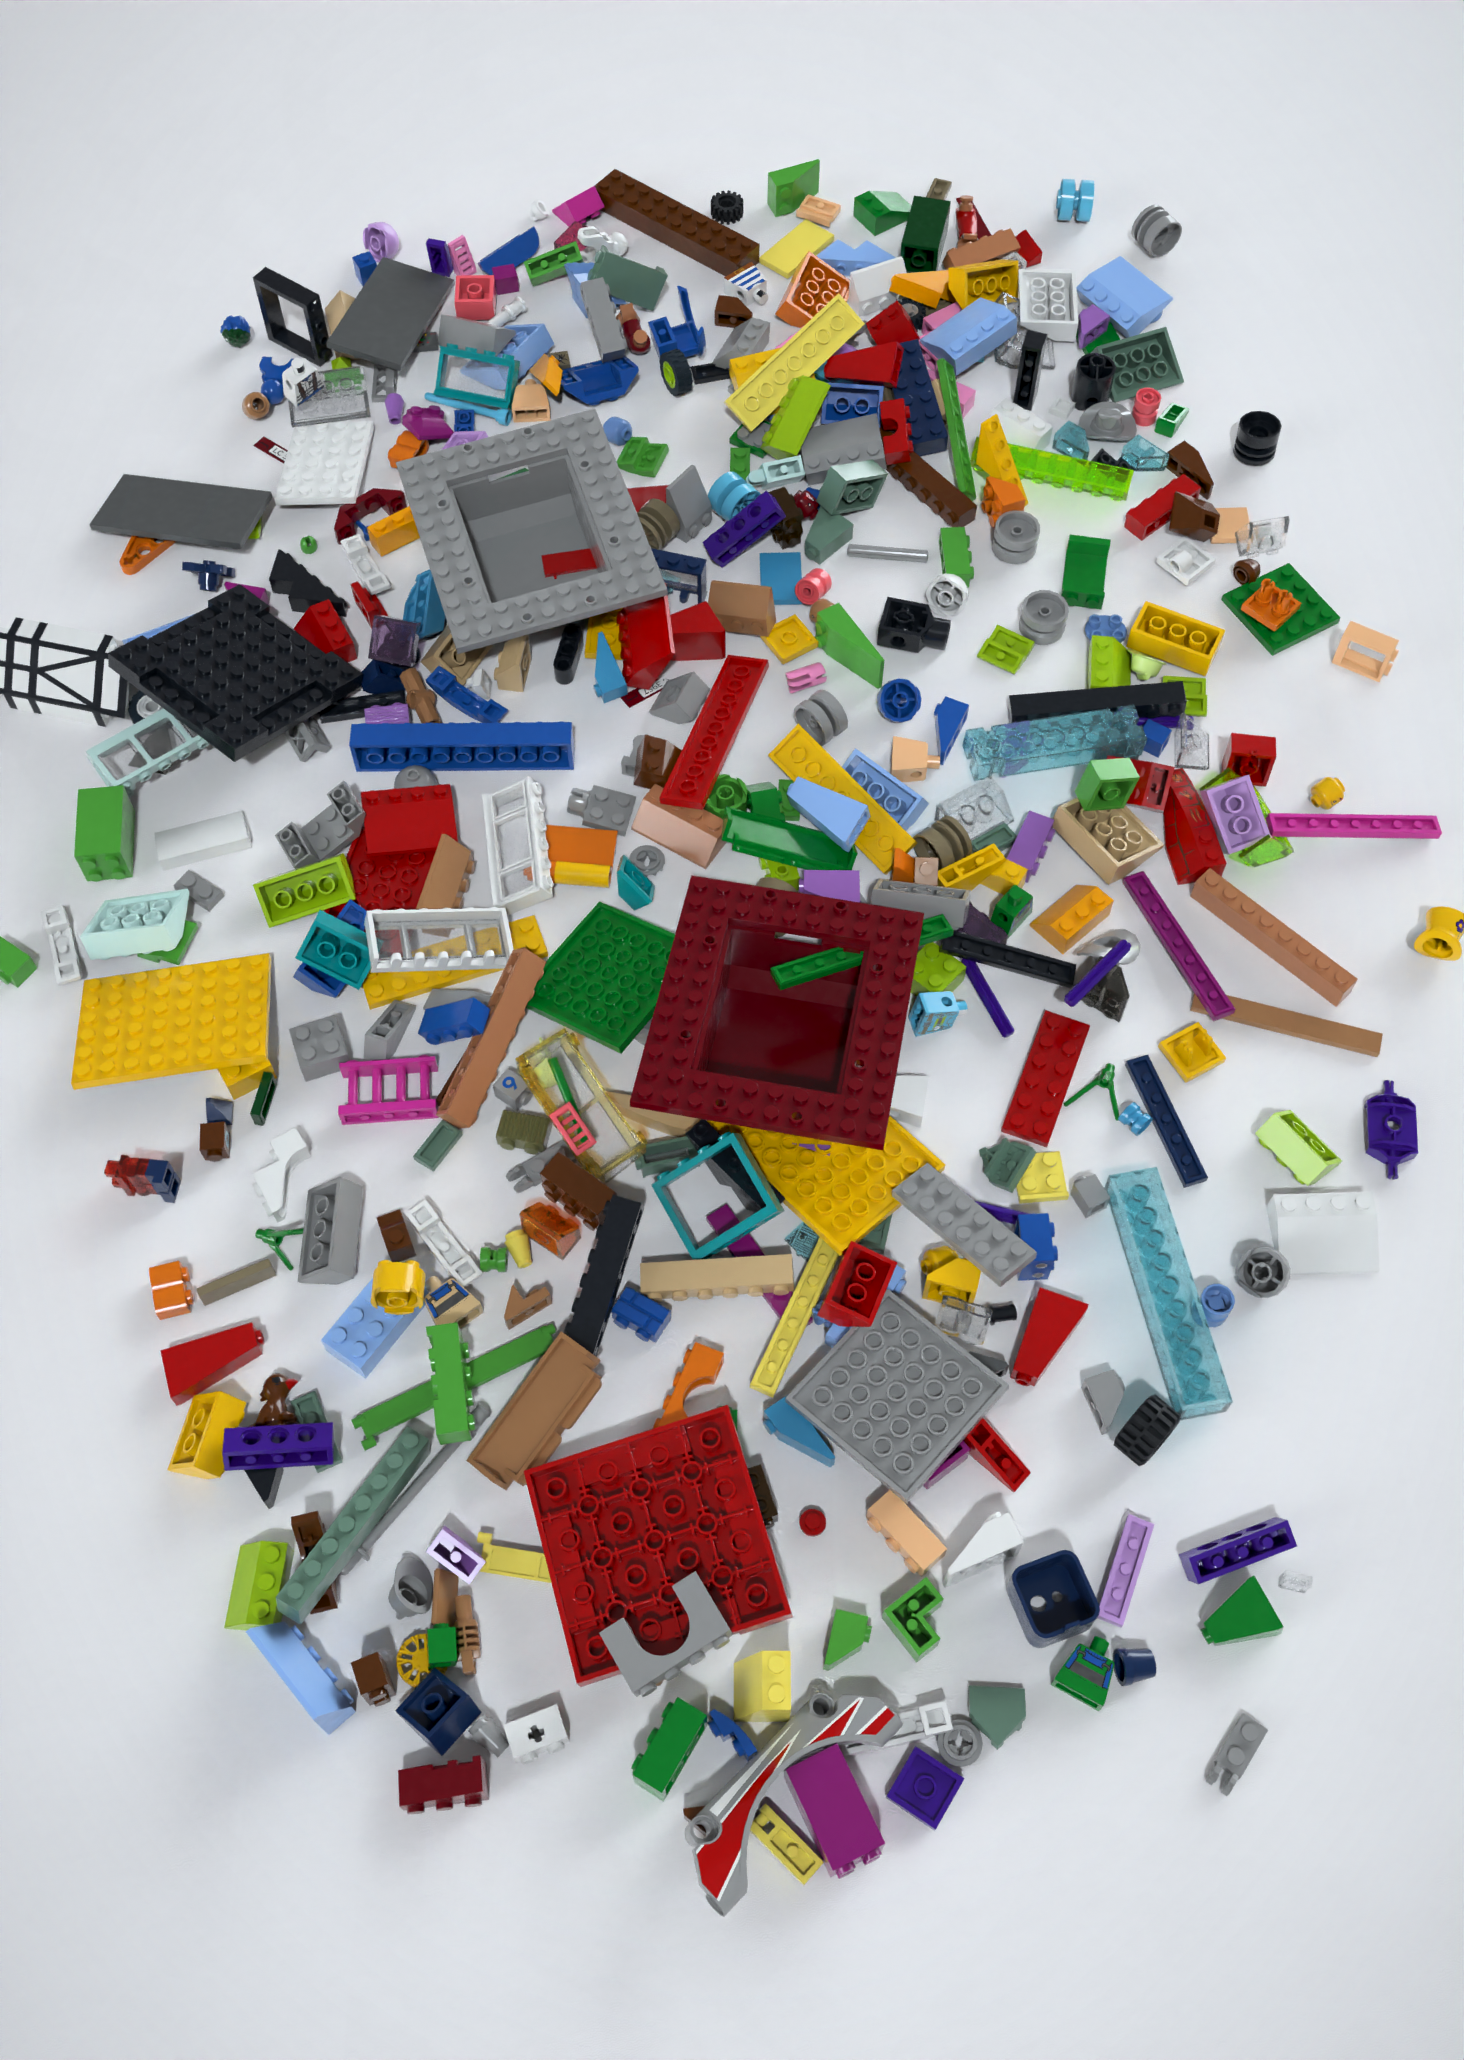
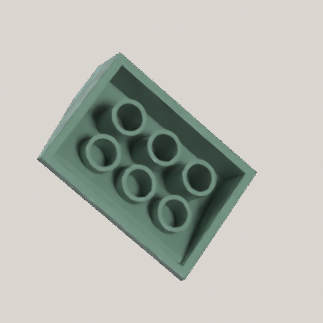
(1142, 363)

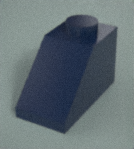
(381, 678)

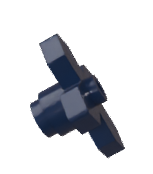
(208, 573)

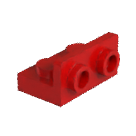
(367, 603)

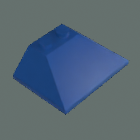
(599, 380)

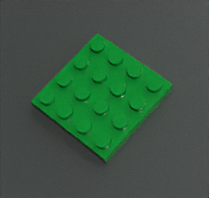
(1306, 622)

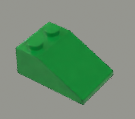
(880, 210)

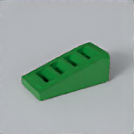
(1171, 419)

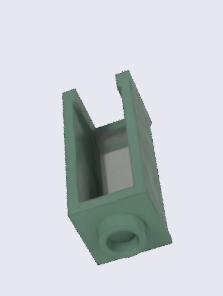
(665, 1155)

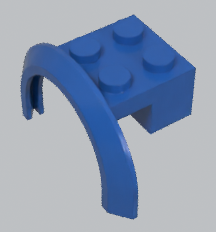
(682, 336)

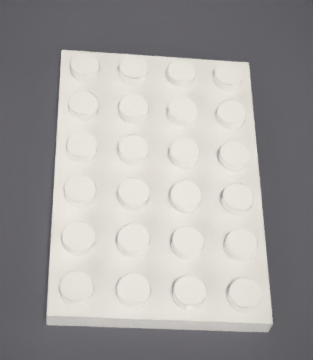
(325, 463)

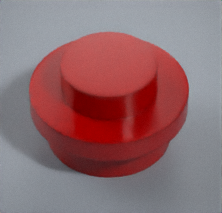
(812, 1522)

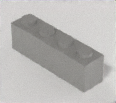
(602, 319)

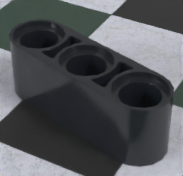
(568, 654)

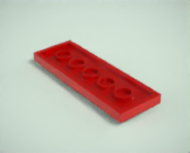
(1045, 1078)

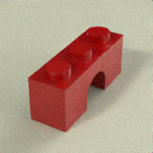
(896, 446)

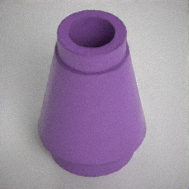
(394, 407)

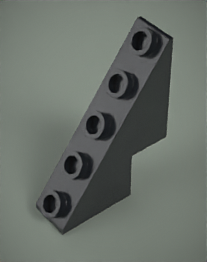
(302, 587)
(728, 1167)

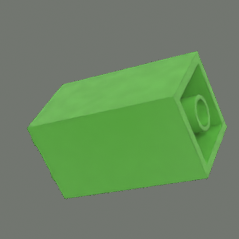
(104, 833)

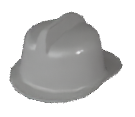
(411, 1588)

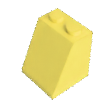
(763, 1687)

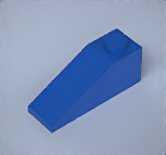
(949, 722)

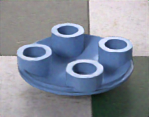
(1106, 626)

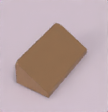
(444, 1594)

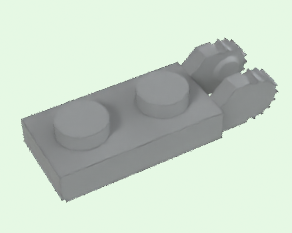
(535, 1165)
(1237, 1751)

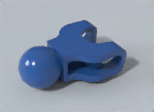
(272, 379)

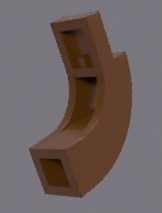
(308, 1531)

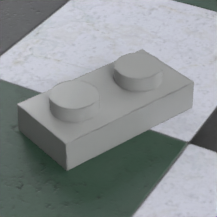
(199, 890)

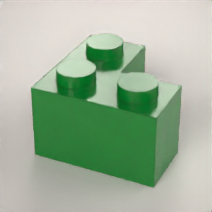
(765, 800)

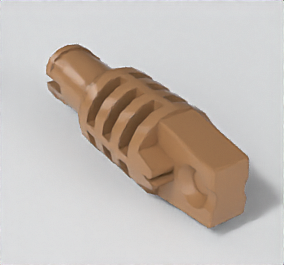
(466, 1635)

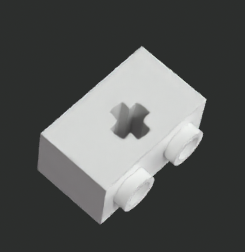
(521, 1730)

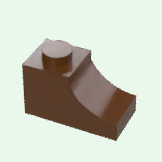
(396, 1236)

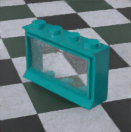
(476, 376)

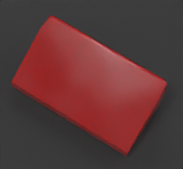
(1029, 249)

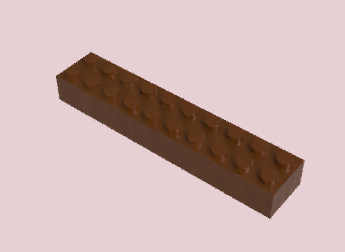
(675, 224)

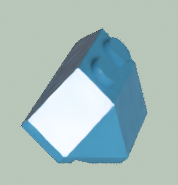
(425, 606)

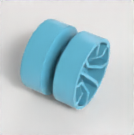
(1071, 199)
(731, 495)

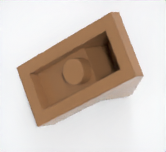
(522, 1309)

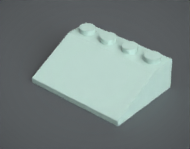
(136, 925)

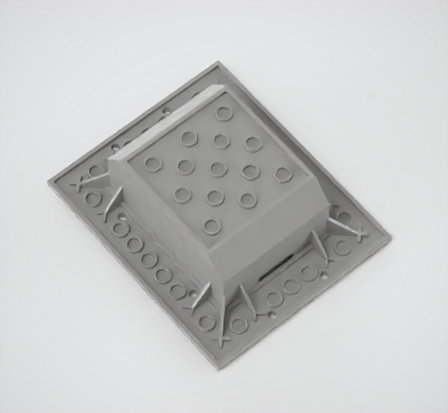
(501, 528)

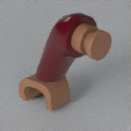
(636, 338)

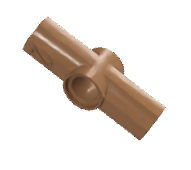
(419, 697)

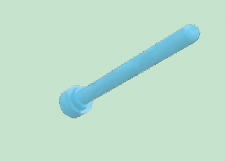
(502, 415)

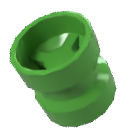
(494, 1259)

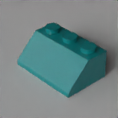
(336, 950)

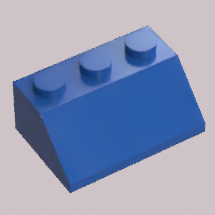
(851, 401)

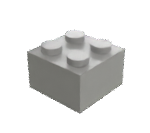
(319, 1047)

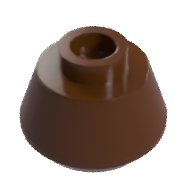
(1246, 571)

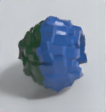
(236, 331)

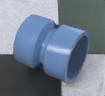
(1217, 1304)

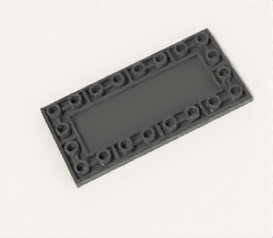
(390, 314)
(181, 511)

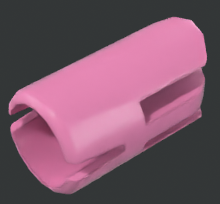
(806, 677)

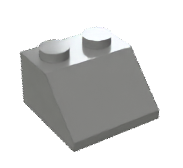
(680, 699)

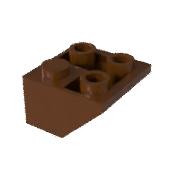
(1193, 517)

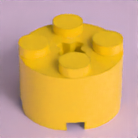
(398, 1286)

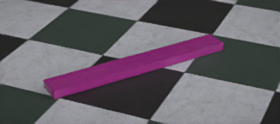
(1179, 946)

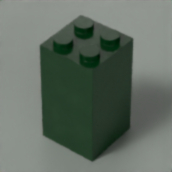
(925, 234)

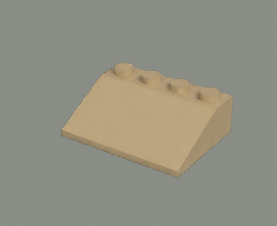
(1108, 840)

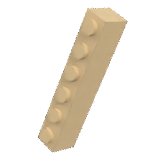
(717, 1277)

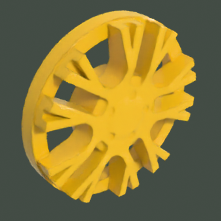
(419, 1660)

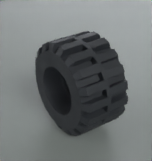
(1147, 1430)

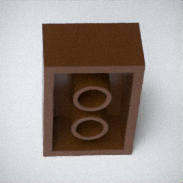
(576, 1190)

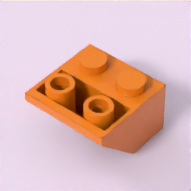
(1001, 498)

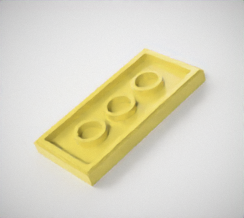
(792, 248)

